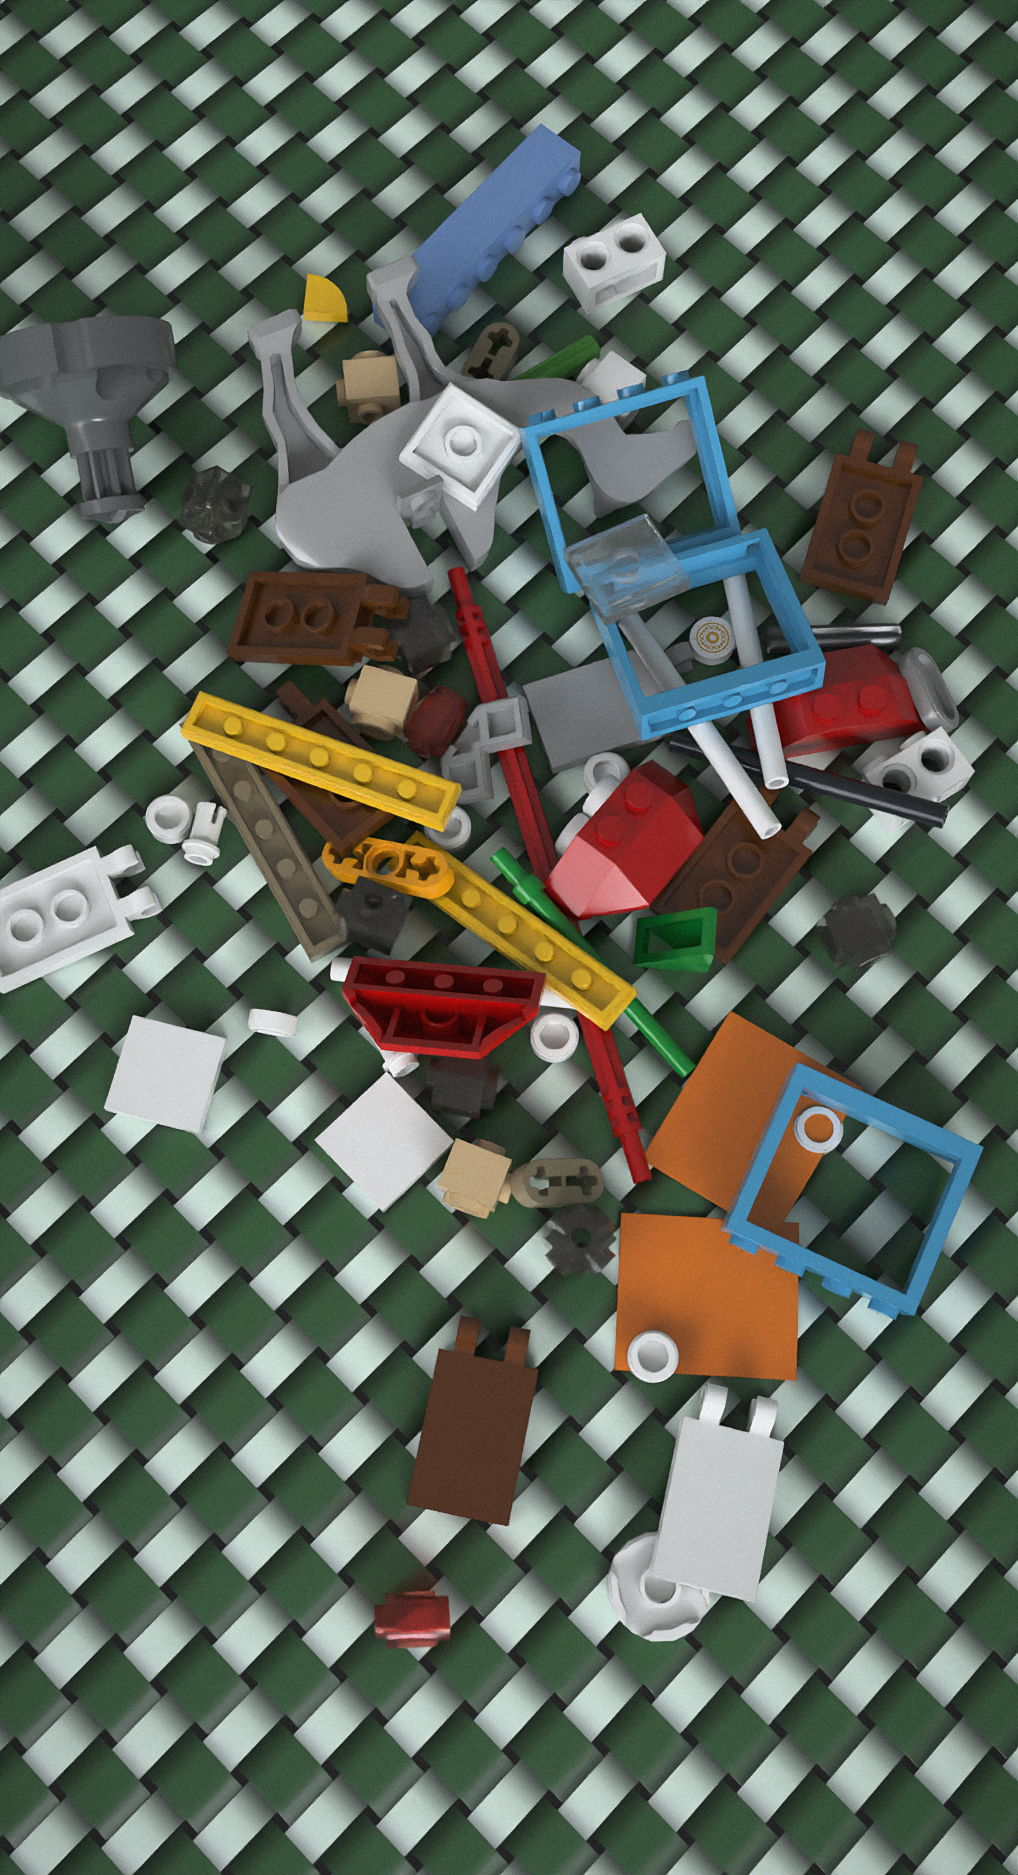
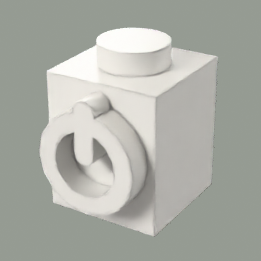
(608, 376)

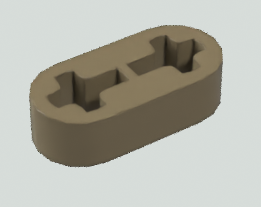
(482, 353)
(556, 1173)

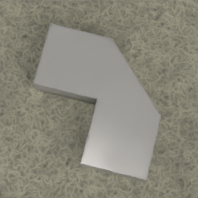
(490, 729)

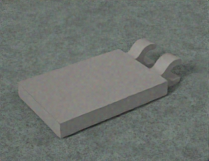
(587, 711)

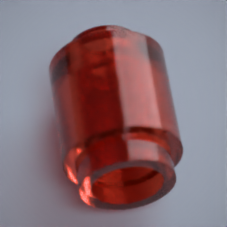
(435, 722)
(412, 1619)

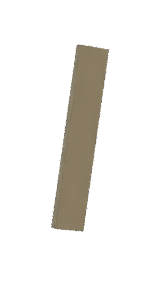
(274, 850)

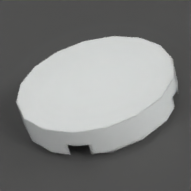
(649, 1604)

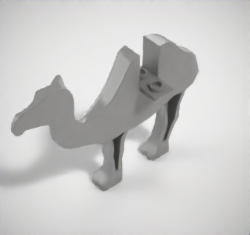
(355, 502)

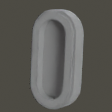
(928, 690)

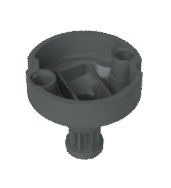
(92, 383)

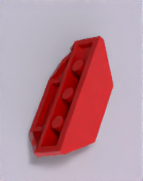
(858, 704)
(628, 847)
(440, 1005)

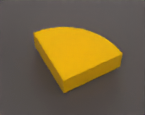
(324, 301)

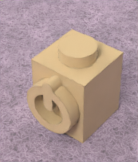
(369, 386)
(381, 701)
(476, 1177)

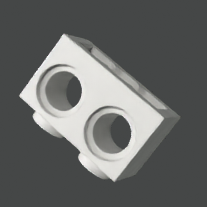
(617, 271)
(913, 778)

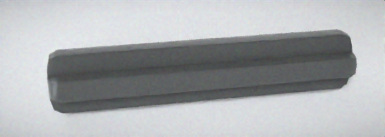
(841, 636)

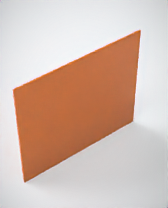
(723, 1114)
(715, 1301)

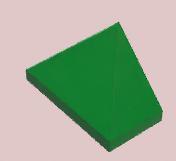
(677, 940)

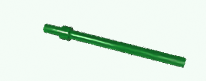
(530, 890)

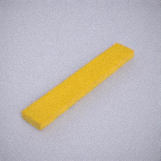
(321, 761)
(529, 941)

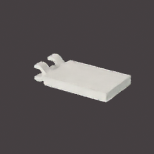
(68, 913)
(719, 1499)

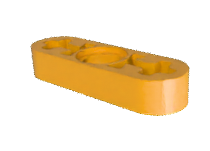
(403, 878)

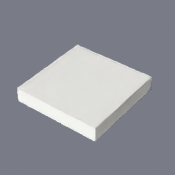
(462, 445)
(166, 1074)
(385, 1142)

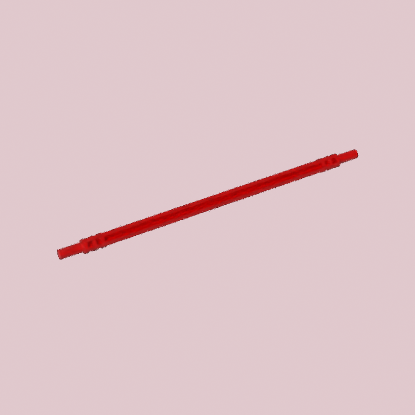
(543, 859)

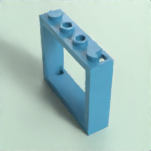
(631, 399)
(741, 688)
(881, 1116)

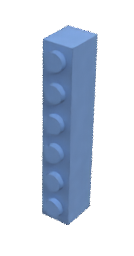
(491, 225)

